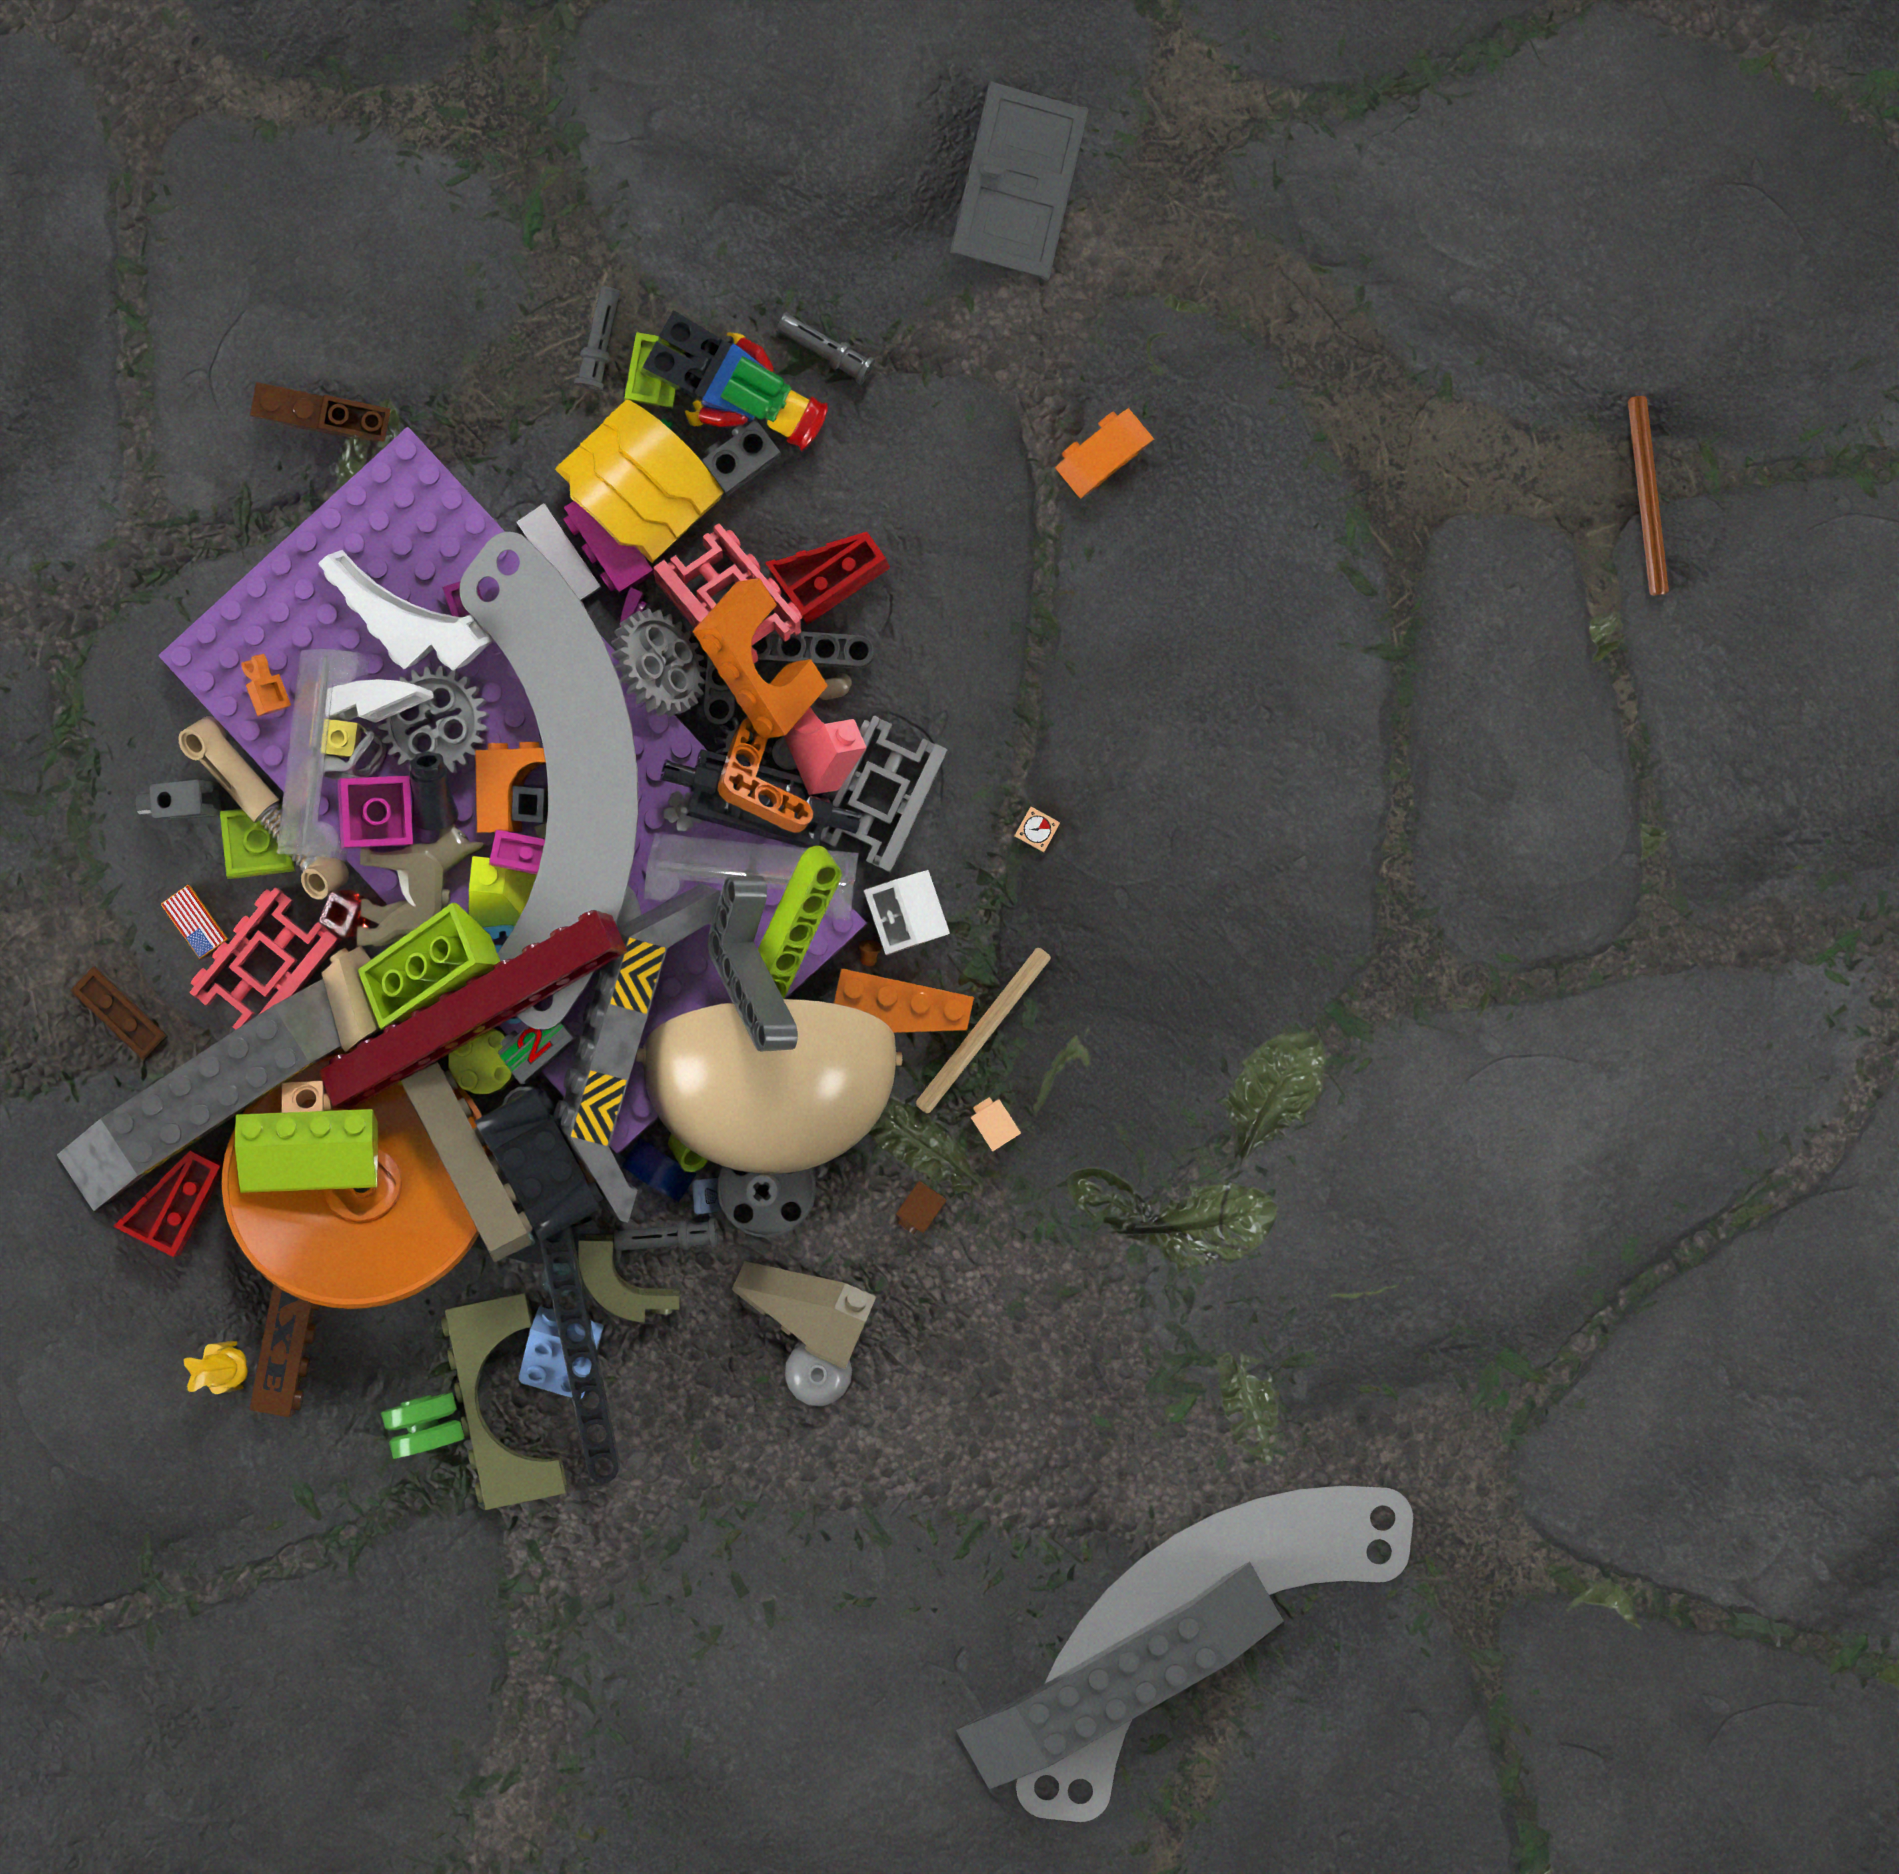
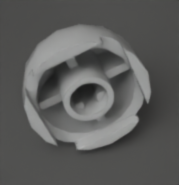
(815, 1379)

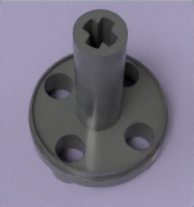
(767, 1209)

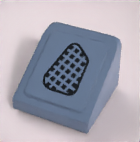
(706, 1196)

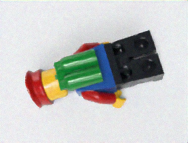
(731, 382)

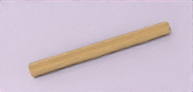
(983, 1030)

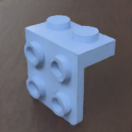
(544, 1358)

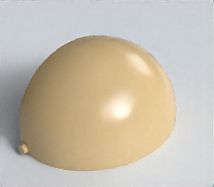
(770, 1106)

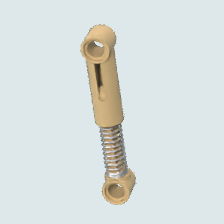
(208, 744)

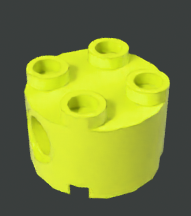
(479, 1066)

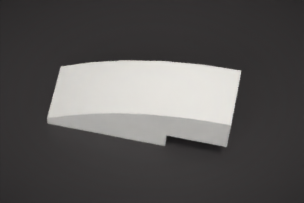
(375, 699)

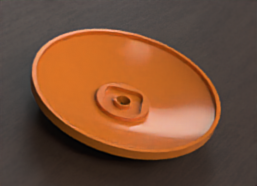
(349, 1244)

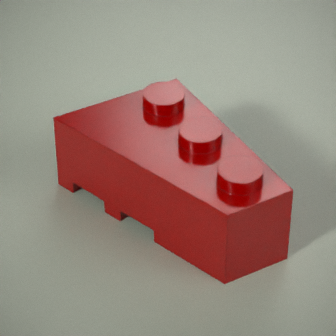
(828, 574)
(174, 1205)

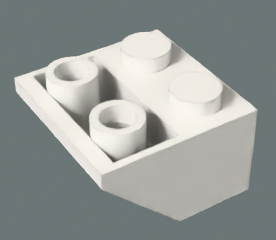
(906, 912)

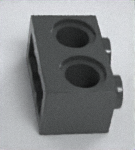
(747, 464)

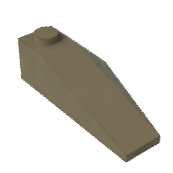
(814, 1309)

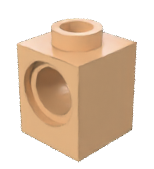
(297, 1092)
(994, 1123)

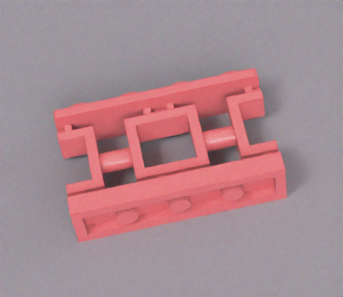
(786, 617)
(242, 947)

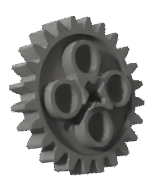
(658, 662)
(451, 749)

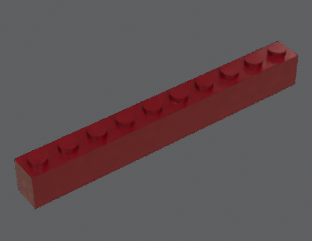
(473, 1009)

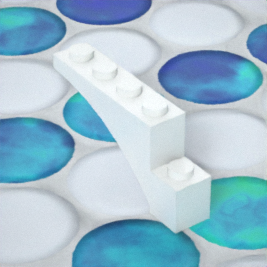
(404, 627)

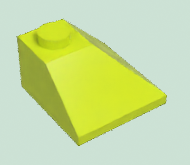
(497, 893)

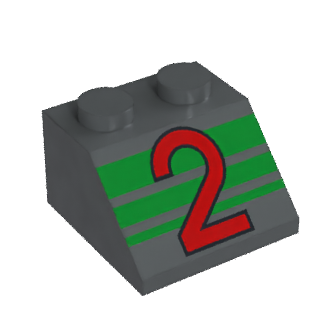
(534, 1049)

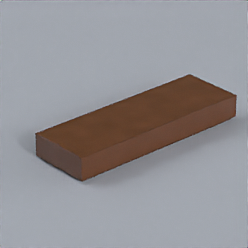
(119, 1013)

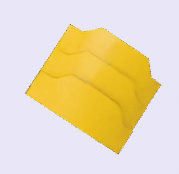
(639, 480)

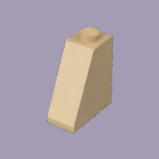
(348, 998)

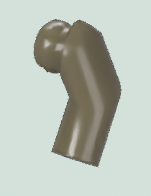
(837, 687)

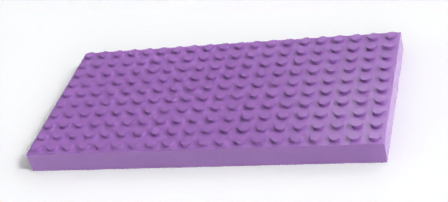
(413, 535)

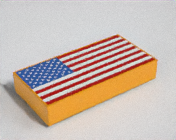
(194, 921)

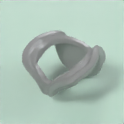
(336, 768)

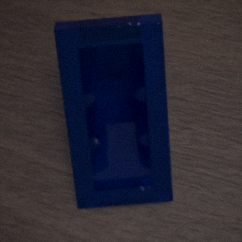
(658, 1170)

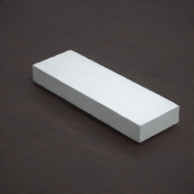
(553, 543)

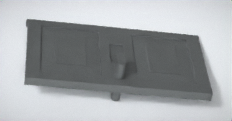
(1019, 180)

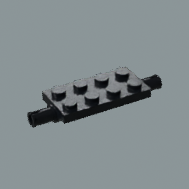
(709, 806)

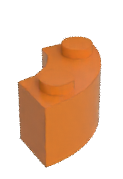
(1104, 452)

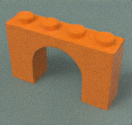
(727, 640)
(496, 774)

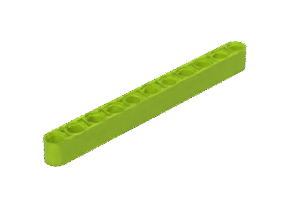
(787, 941)

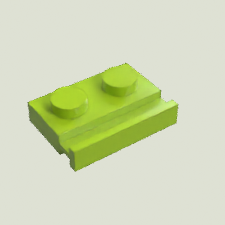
(642, 387)

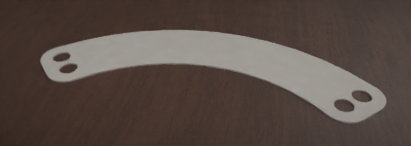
(584, 743)
(1289, 1542)

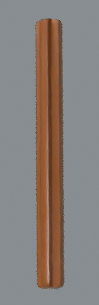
(1648, 495)

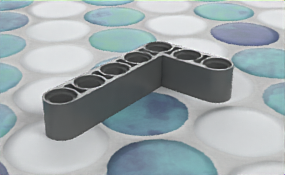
(774, 654)
(742, 967)

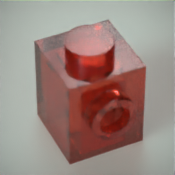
(343, 913)

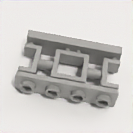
(903, 804)

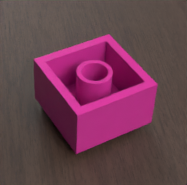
(375, 811)

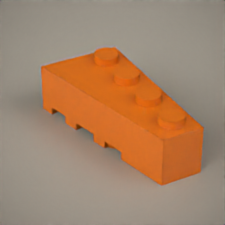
(903, 1004)

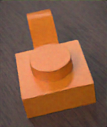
(264, 690)

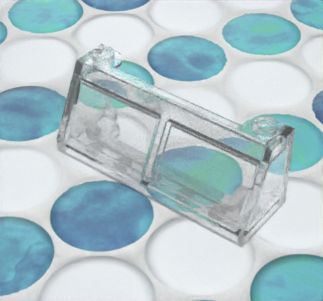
(299, 826)
(713, 860)

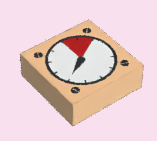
(1037, 829)

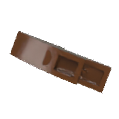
(320, 412)

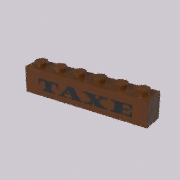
(283, 1355)

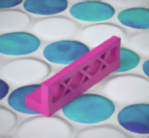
(516, 852)

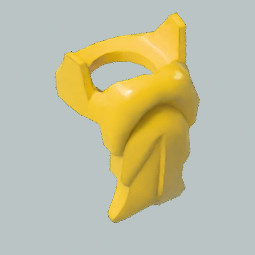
(219, 1369)

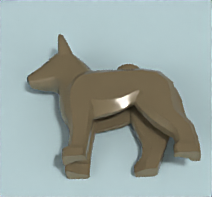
(422, 882)

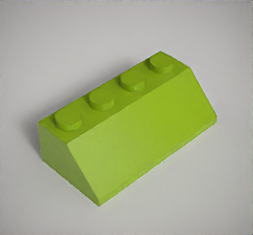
(427, 964)
(306, 1150)

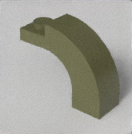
(611, 1289)

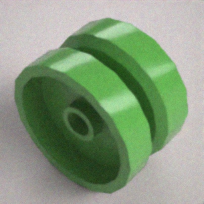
(421, 1420)

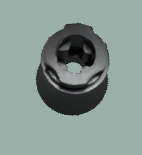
(431, 792)

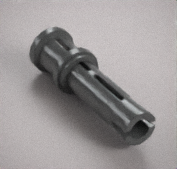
(596, 354)
(839, 355)
(683, 1235)

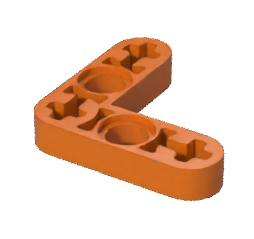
(746, 780)

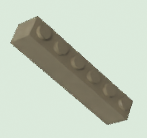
(466, 1161)

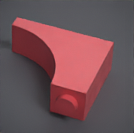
(824, 751)

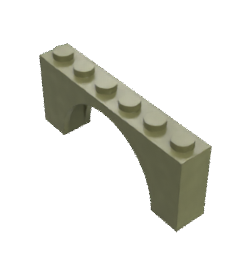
(503, 1473)

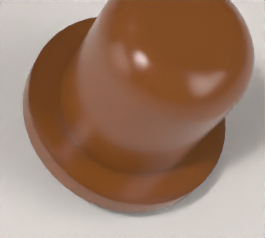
(869, 952)

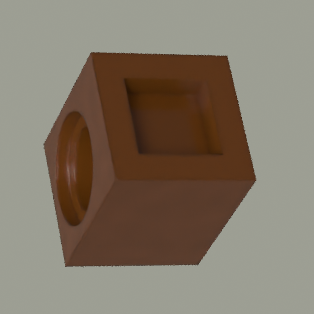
(920, 1208)

